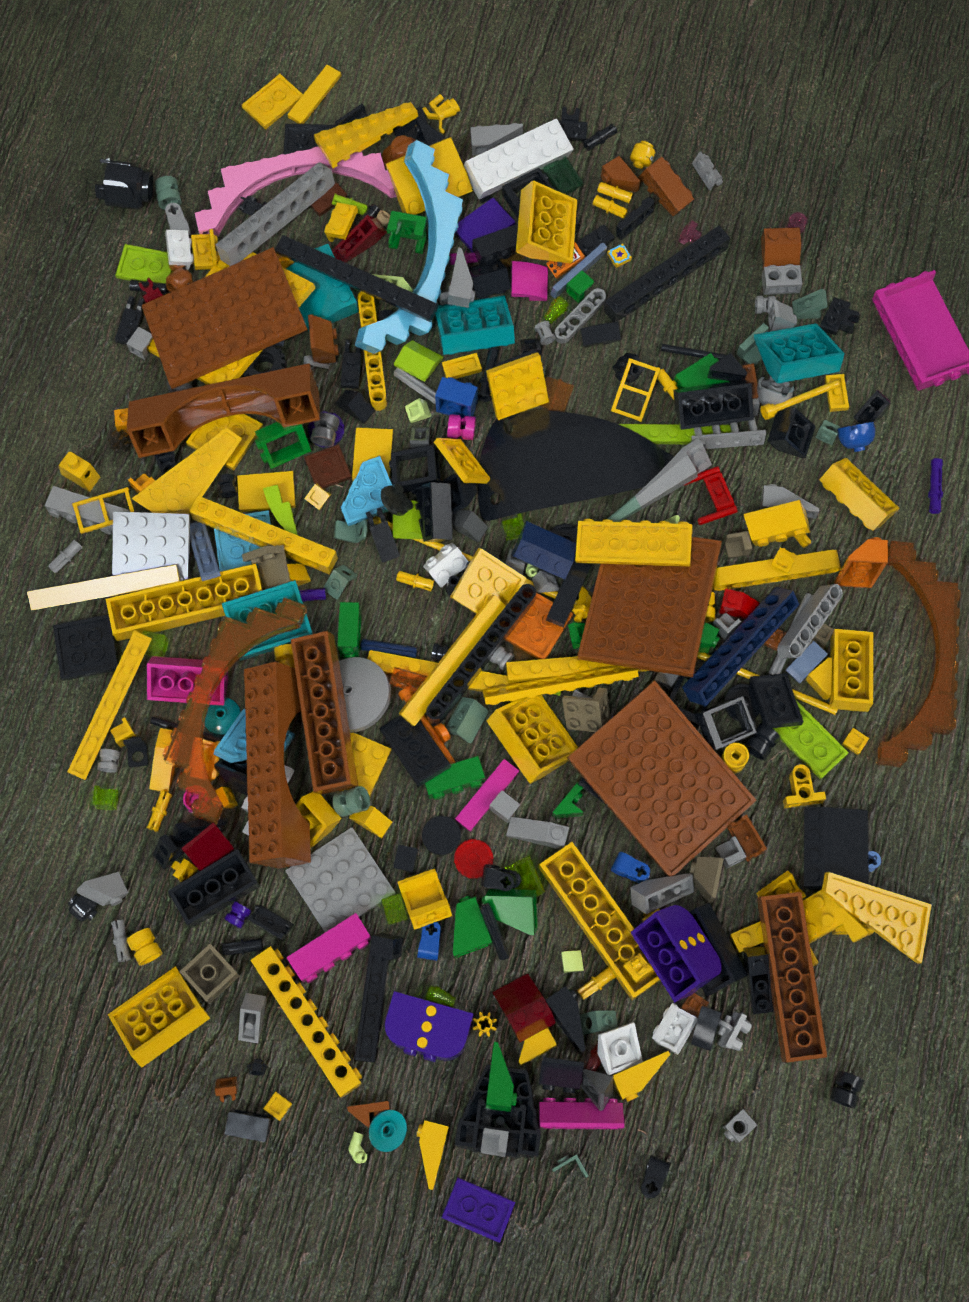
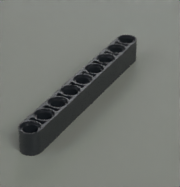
(482, 645)

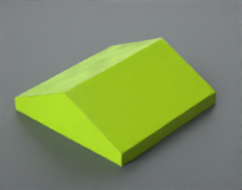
(417, 360)
(407, 525)

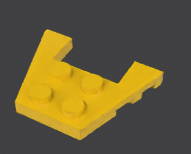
(824, 916)

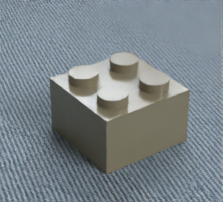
(209, 973)

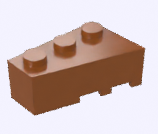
(667, 186)

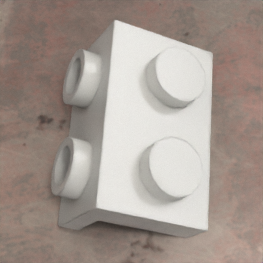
(179, 248)
(445, 564)
(674, 1028)

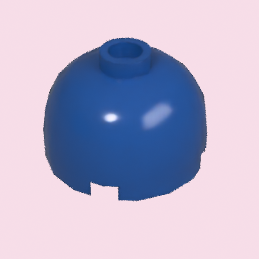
(857, 436)

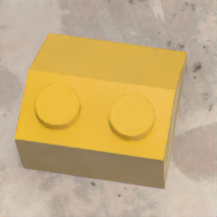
(319, 815)

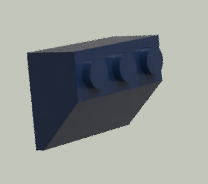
(545, 550)

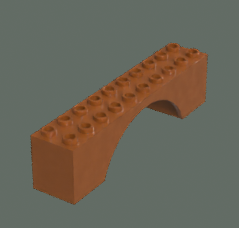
(165, 420)
(276, 828)

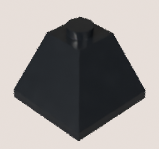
(461, 492)
(234, 774)

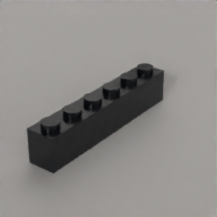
(498, 245)

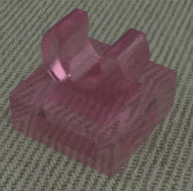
(689, 233)

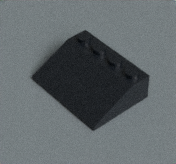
(835, 843)

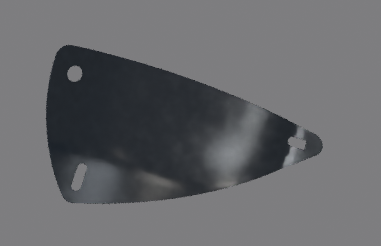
(561, 461)

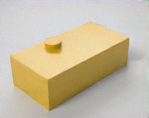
(851, 670)

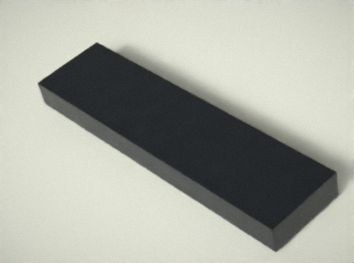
(568, 593)

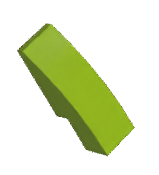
(281, 511)

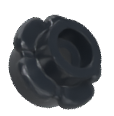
(257, 1067)

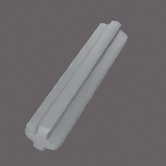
(415, 384)

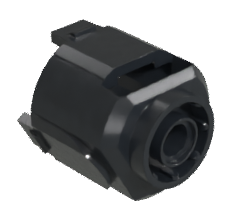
(125, 185)

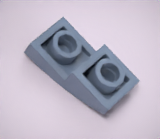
(806, 662)

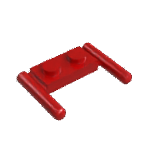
(718, 493)

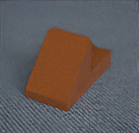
(362, 1112)

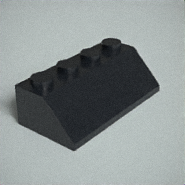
(714, 404)
(213, 888)
(731, 966)

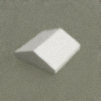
(619, 1048)

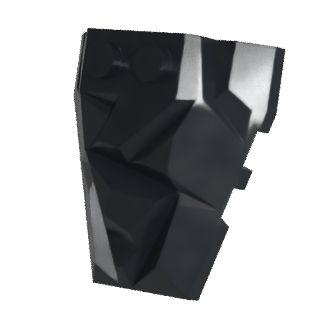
(520, 1123)

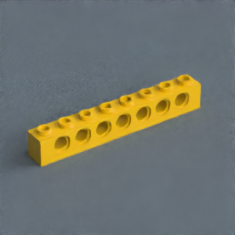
(263, 534)
(262, 963)

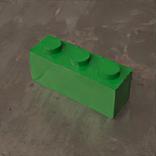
(460, 776)

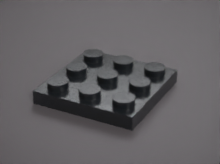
(85, 647)

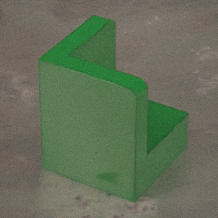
(578, 285)

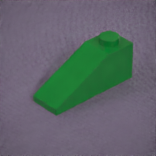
(500, 1087)

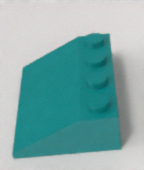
(330, 298)
(480, 326)
(798, 353)
(267, 600)

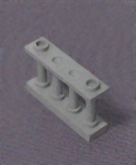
(733, 439)

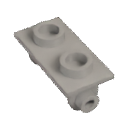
(705, 169)

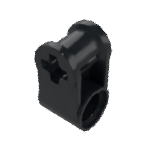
(166, 461)
(500, 878)
(655, 1173)

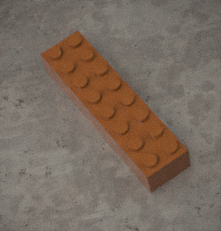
(324, 713)
(792, 977)

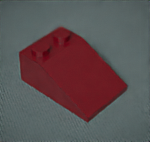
(208, 847)
(524, 1007)

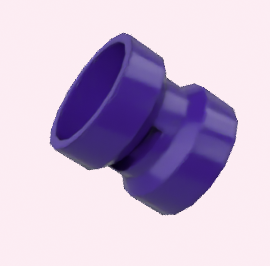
(237, 915)

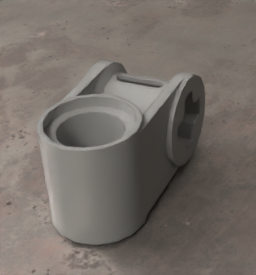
(176, 218)

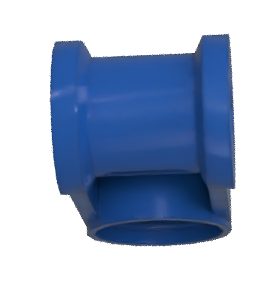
(627, 867)
(429, 944)

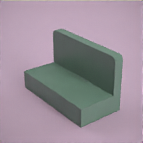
(748, 349)
(467, 719)

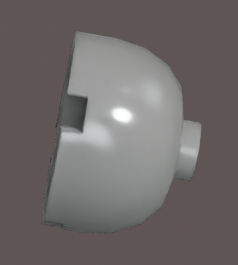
(773, 393)

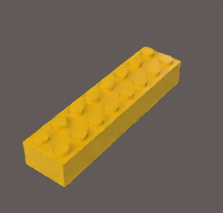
(179, 602)
(596, 915)

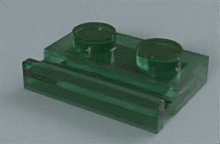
(563, 176)

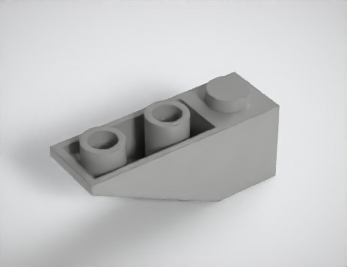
(488, 136)

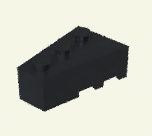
(435, 511)

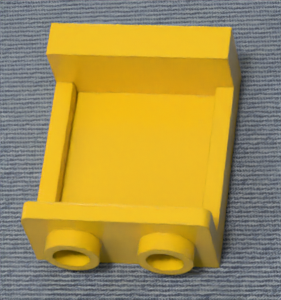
(424, 899)

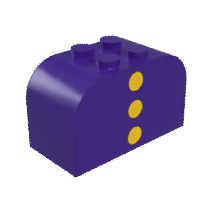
(677, 951)
(427, 1028)

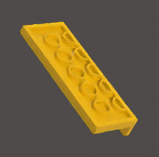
(634, 543)

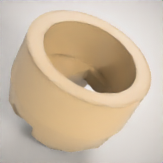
(383, 217)

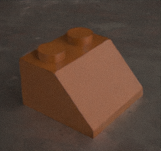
(781, 246)
(322, 340)

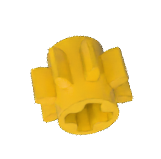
(482, 1018)

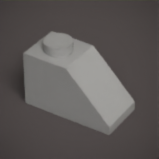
(781, 317)
(104, 889)
(251, 1017)

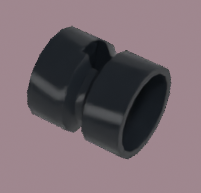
(760, 744)
(844, 1096)

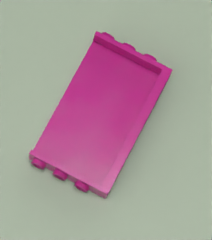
(923, 330)

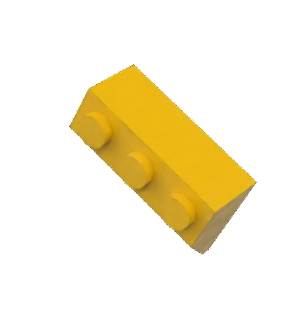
(777, 523)

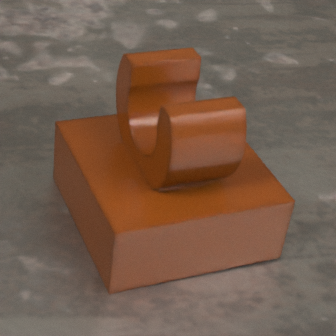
(775, 639)
(693, 1004)
(226, 1086)

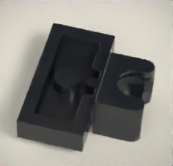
(572, 127)
(839, 317)

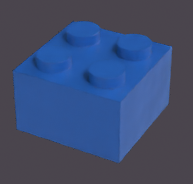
(456, 397)

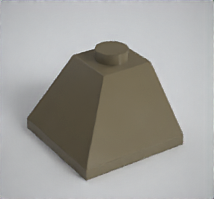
(706, 876)

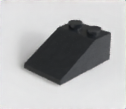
(566, 1014)

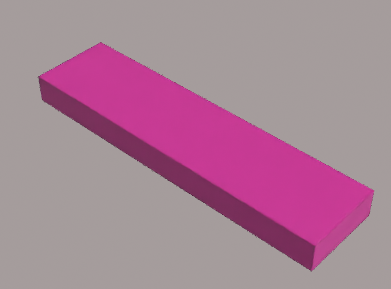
(481, 801)

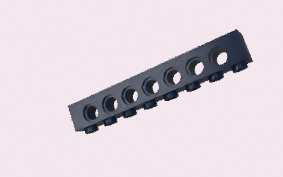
(740, 646)

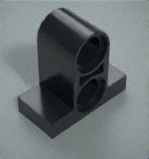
(168, 850)

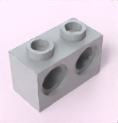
(782, 284)

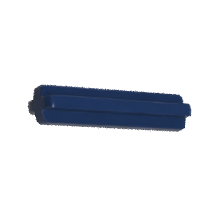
(391, 648)

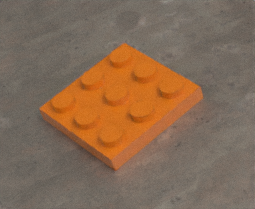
(533, 632)

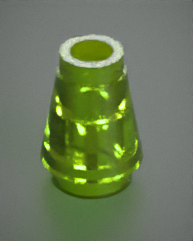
(556, 309)
(439, 996)

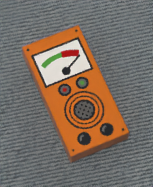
(561, 268)

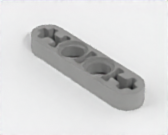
(578, 314)

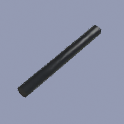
(689, 352)
(170, 725)

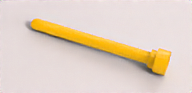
(769, 410)

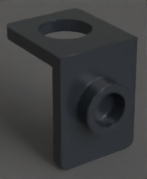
(134, 745)

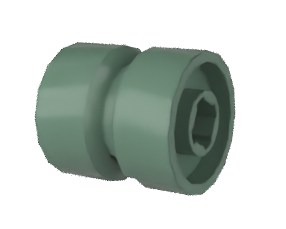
(167, 191)
(351, 801)

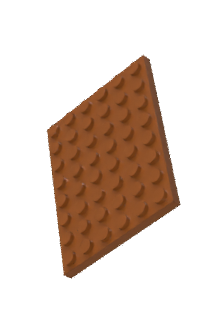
(223, 318)
(651, 613)
(661, 779)

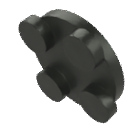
(395, 500)

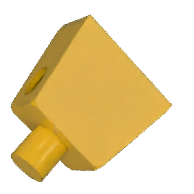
(76, 468)

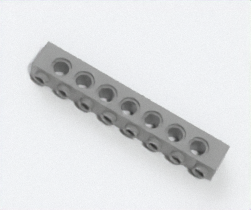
(275, 214)

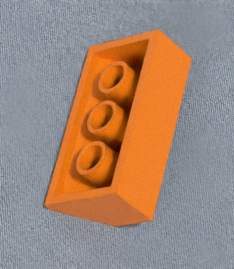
(864, 564)

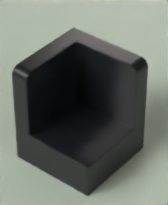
(406, 858)
(386, 946)

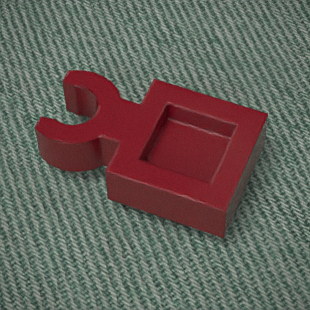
(151, 293)

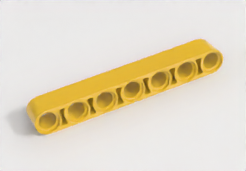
(373, 374)
(763, 572)

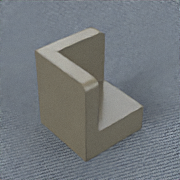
(738, 544)

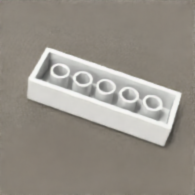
(517, 157)

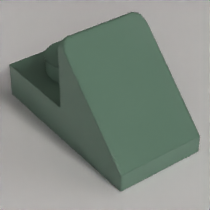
(810, 305)

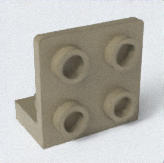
(271, 565)
(586, 713)

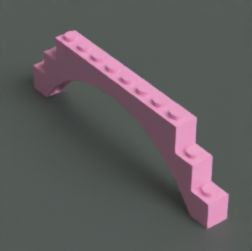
(250, 177)

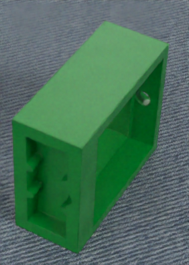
(285, 454)
(349, 629)

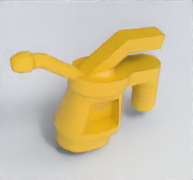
(445, 110)

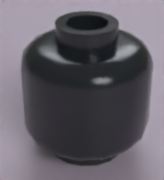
(82, 908)

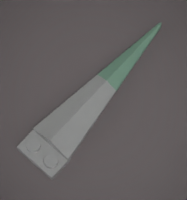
(678, 472)

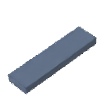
(584, 265)
(203, 551)

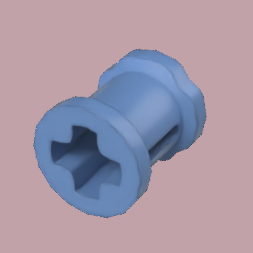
(876, 861)

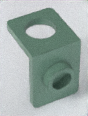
(827, 435)
(350, 533)
(338, 580)
(601, 1021)
(565, 1160)

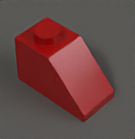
(737, 604)

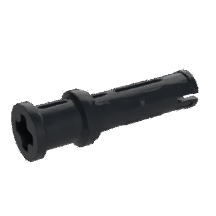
(484, 390)

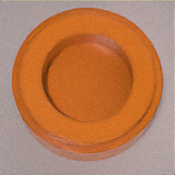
(442, 732)

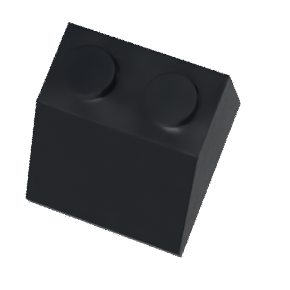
(489, 279)
(791, 432)
(560, 1074)

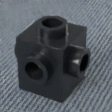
(634, 371)

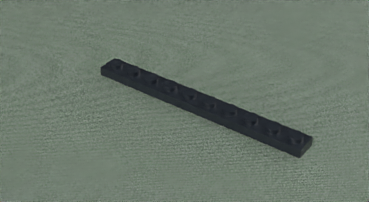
(357, 278)

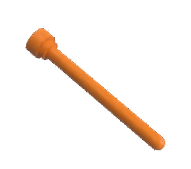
(405, 695)

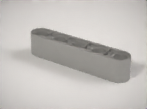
(809, 621)

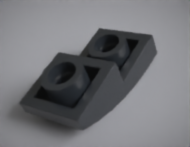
(601, 333)
(706, 1028)

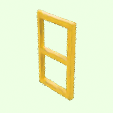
(622, 385)
(100, 498)

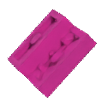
(529, 281)

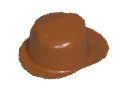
(396, 149)

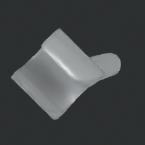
(309, 359)

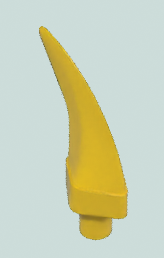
(582, 606)

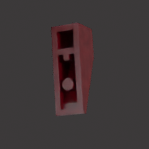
(361, 238)

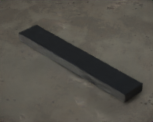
(371, 1009)

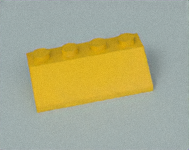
(858, 494)

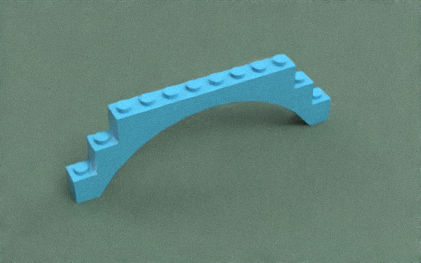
(442, 218)

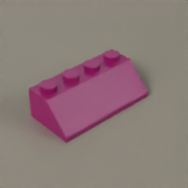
(174, 679)
(329, 948)
(580, 1114)

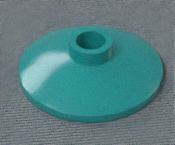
(221, 725)
(394, 1133)

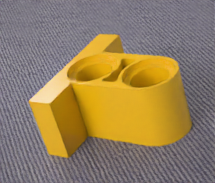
(805, 785)

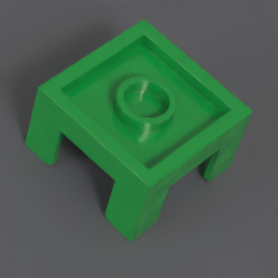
(409, 227)

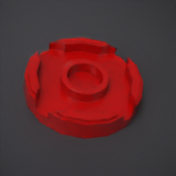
(472, 857)

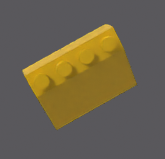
(446, 160)
(546, 224)
(532, 736)
(158, 1017)

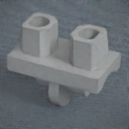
(730, 1028)

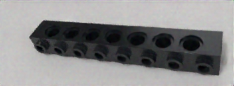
(666, 274)

